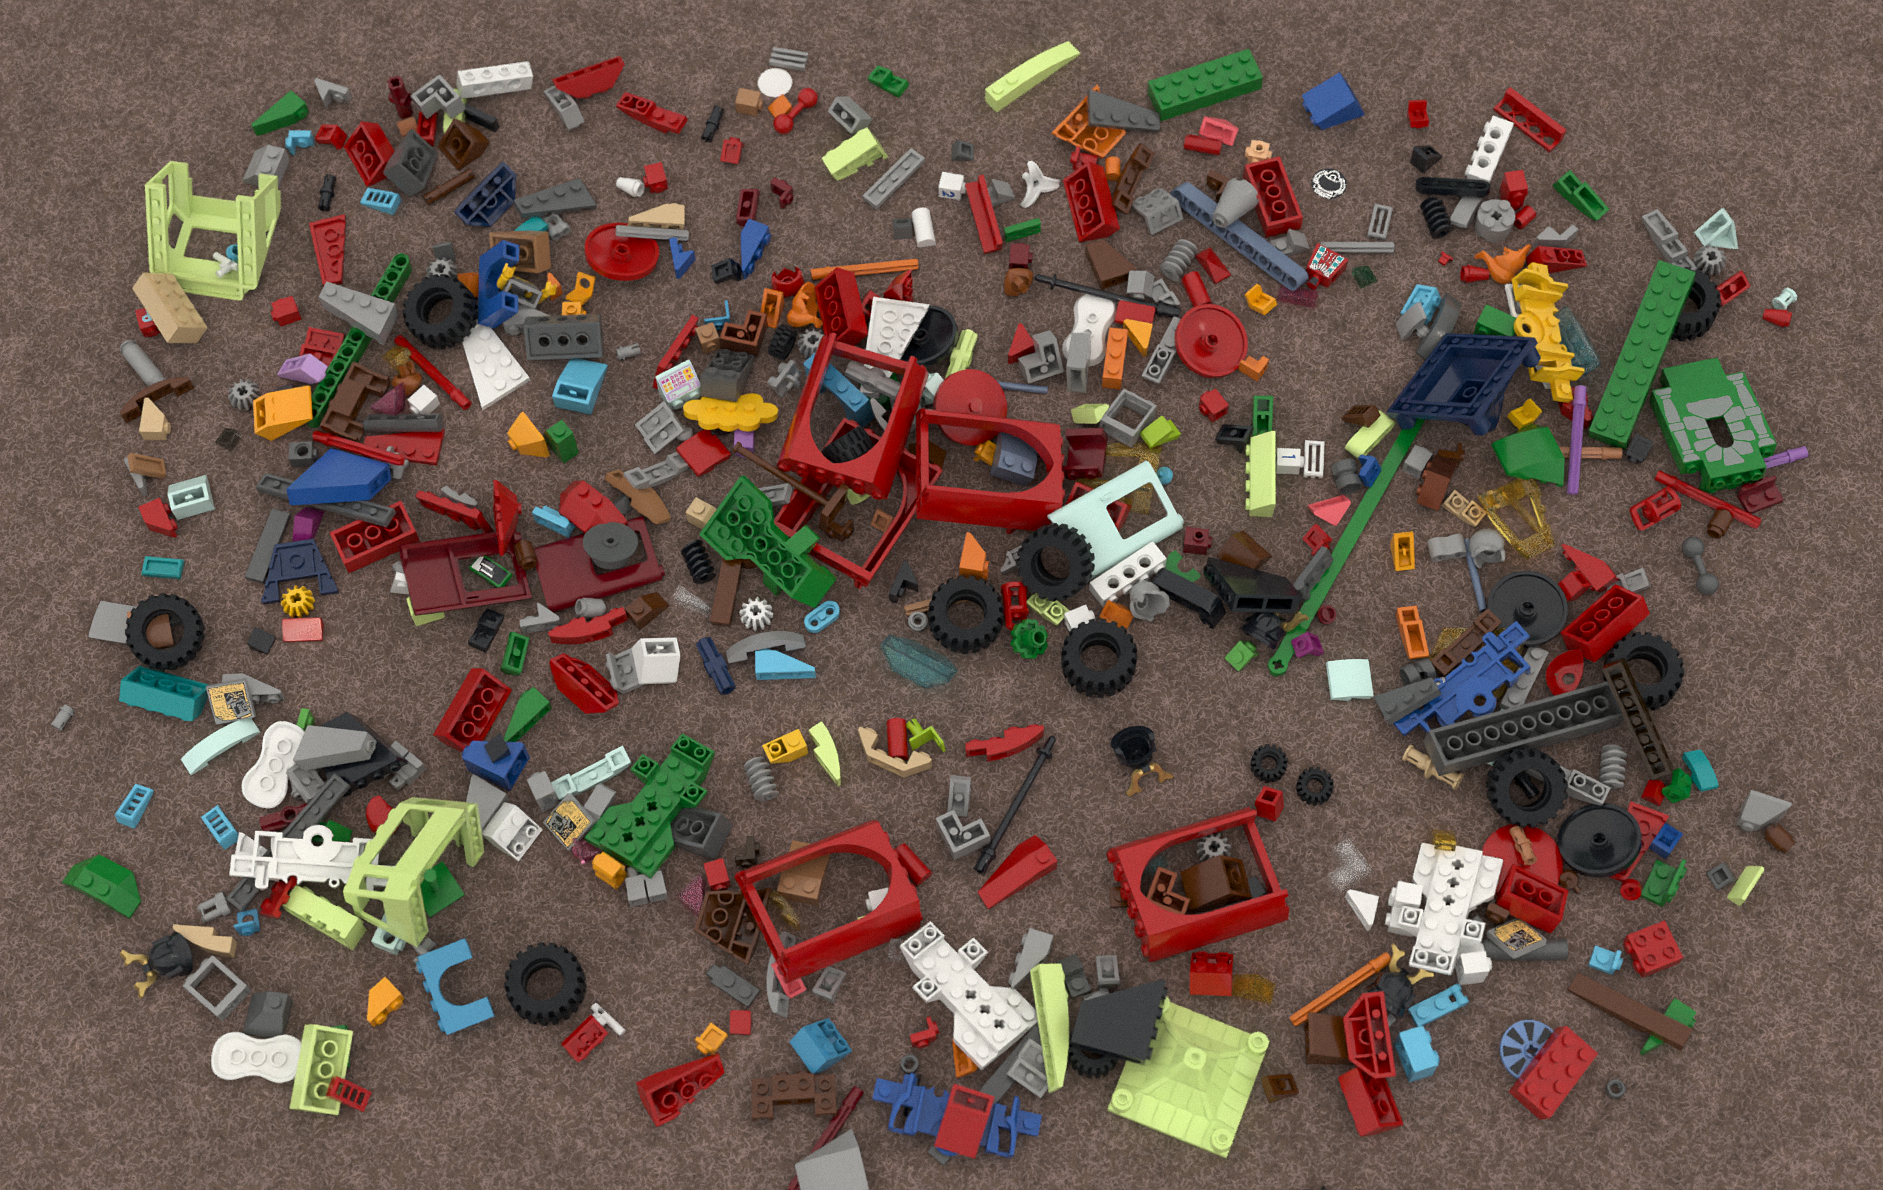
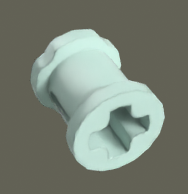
(1788, 296)

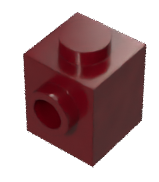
(1020, 256)
(1196, 540)

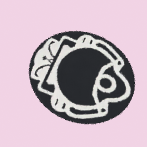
(1329, 183)

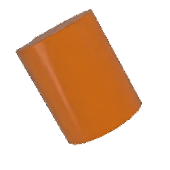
(1112, 168)

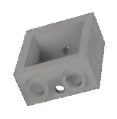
(1120, 431)
(230, 1002)

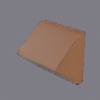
(406, 124)
(881, 520)

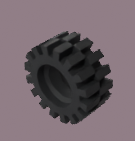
(782, 342)
(1274, 753)
(1321, 776)

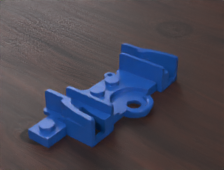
(1472, 679)
(929, 1110)

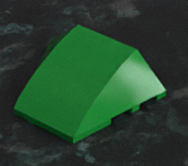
(1531, 454)

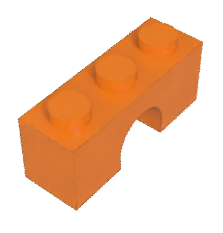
(1114, 358)

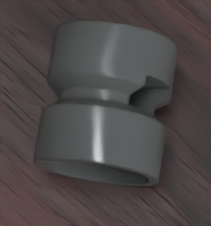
(1346, 476)
(1419, 671)

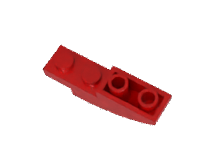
(651, 115)
(581, 632)
(1014, 741)

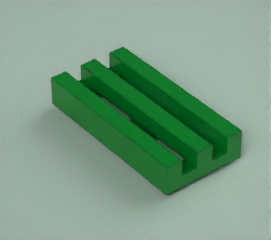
(1022, 230)

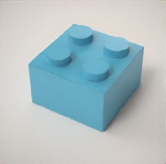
(1416, 1053)

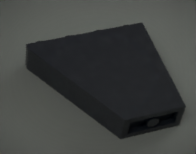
(1251, 589)
(361, 773)
(1121, 1022)

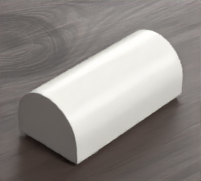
(923, 227)

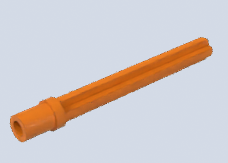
(870, 268)
(1373, 967)

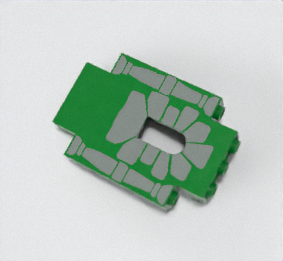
(1703, 393)

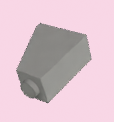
(1078, 362)
(488, 799)

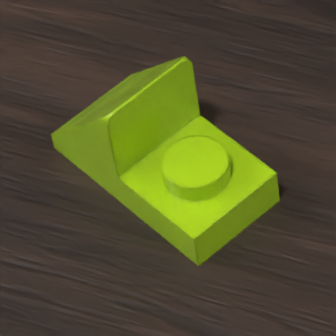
(1160, 432)

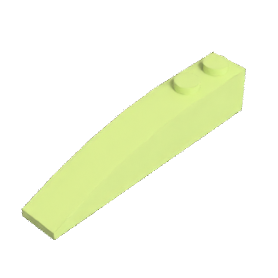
(1028, 75)
(1052, 1020)

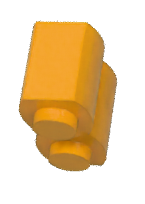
(609, 870)

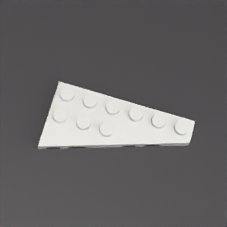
(892, 329)

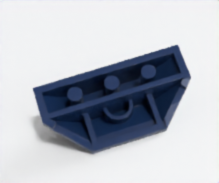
(489, 198)

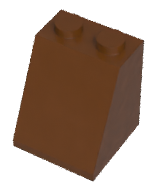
(1215, 883)
(1325, 1040)

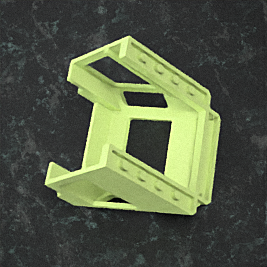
(246, 217)
(403, 893)

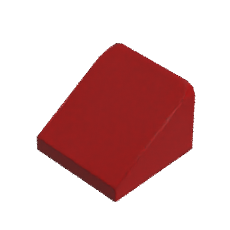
(740, 1022)

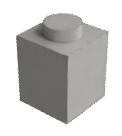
(1140, 284)
(1417, 461)

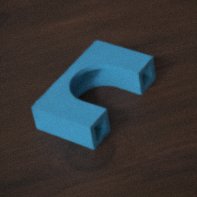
(854, 402)
(452, 1016)

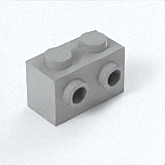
(849, 114)

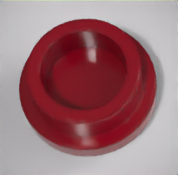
(1326, 614)

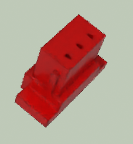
(1445, 258)

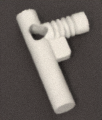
(226, 264)
(605, 1018)

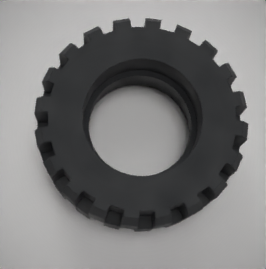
(425, 297)
(1708, 304)
(1035, 574)
(973, 591)
(157, 606)
(1101, 634)
(1658, 653)
(1545, 806)
(557, 1006)

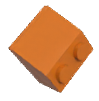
(973, 559)

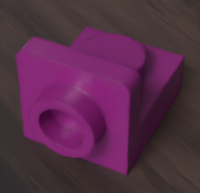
(1307, 644)

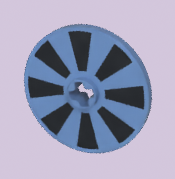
(1516, 1042)

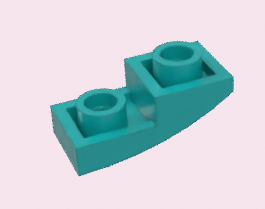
(1702, 771)

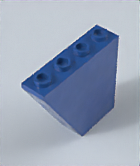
(339, 478)

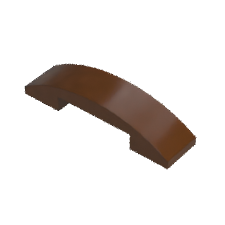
(1130, 178)
(179, 385)
(1466, 643)

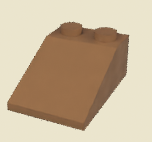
(533, 249)
(804, 881)

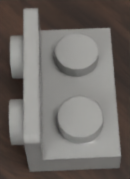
(305, 781)

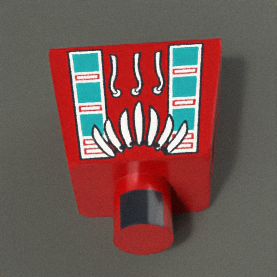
(1324, 267)

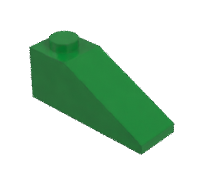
(282, 114)
(1262, 414)
(529, 710)
(1676, 1011)

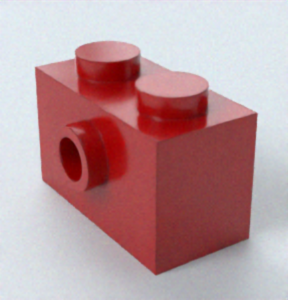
(1514, 188)

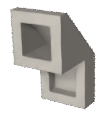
(1552, 239)
(599, 801)

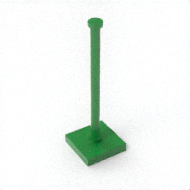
(439, 889)

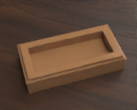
(146, 465)

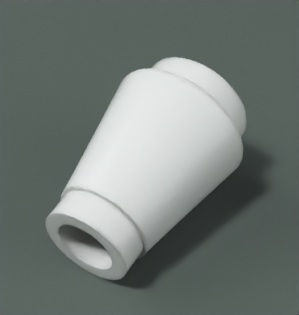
(631, 186)

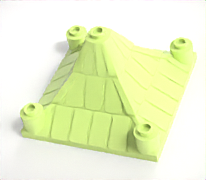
(1194, 1079)

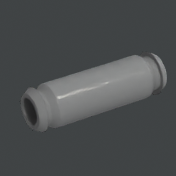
(141, 362)

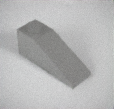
(564, 107)

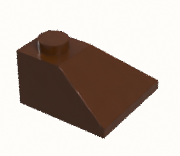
(462, 144)

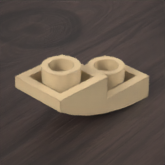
(1466, 511)

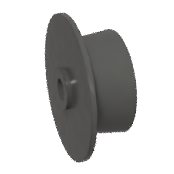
(610, 544)

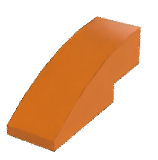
(1412, 632)

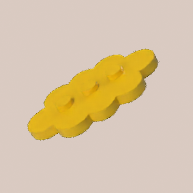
(729, 415)

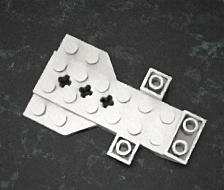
(1444, 927)
(951, 979)

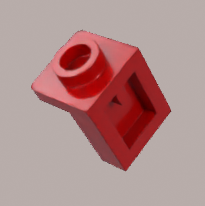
(331, 135)
(731, 150)
(1079, 158)

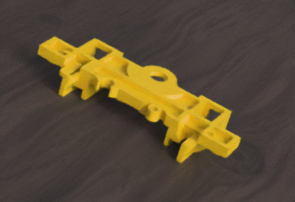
(1537, 311)

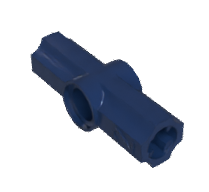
(715, 666)

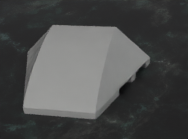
(833, 1166)

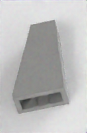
(332, 747)

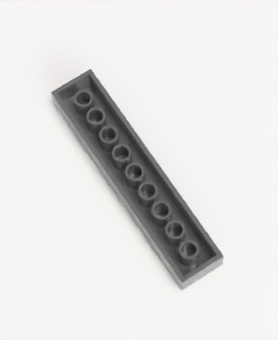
(1527, 725)

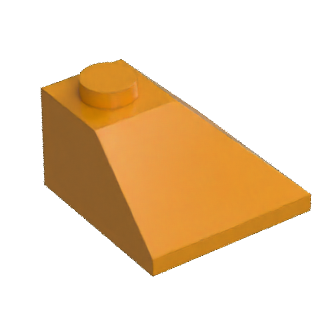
(526, 438)

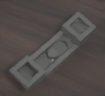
(1444, 323)

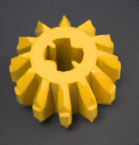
(299, 607)

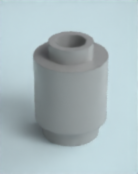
(590, 607)

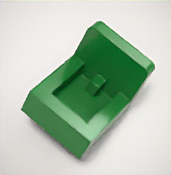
(1679, 787)

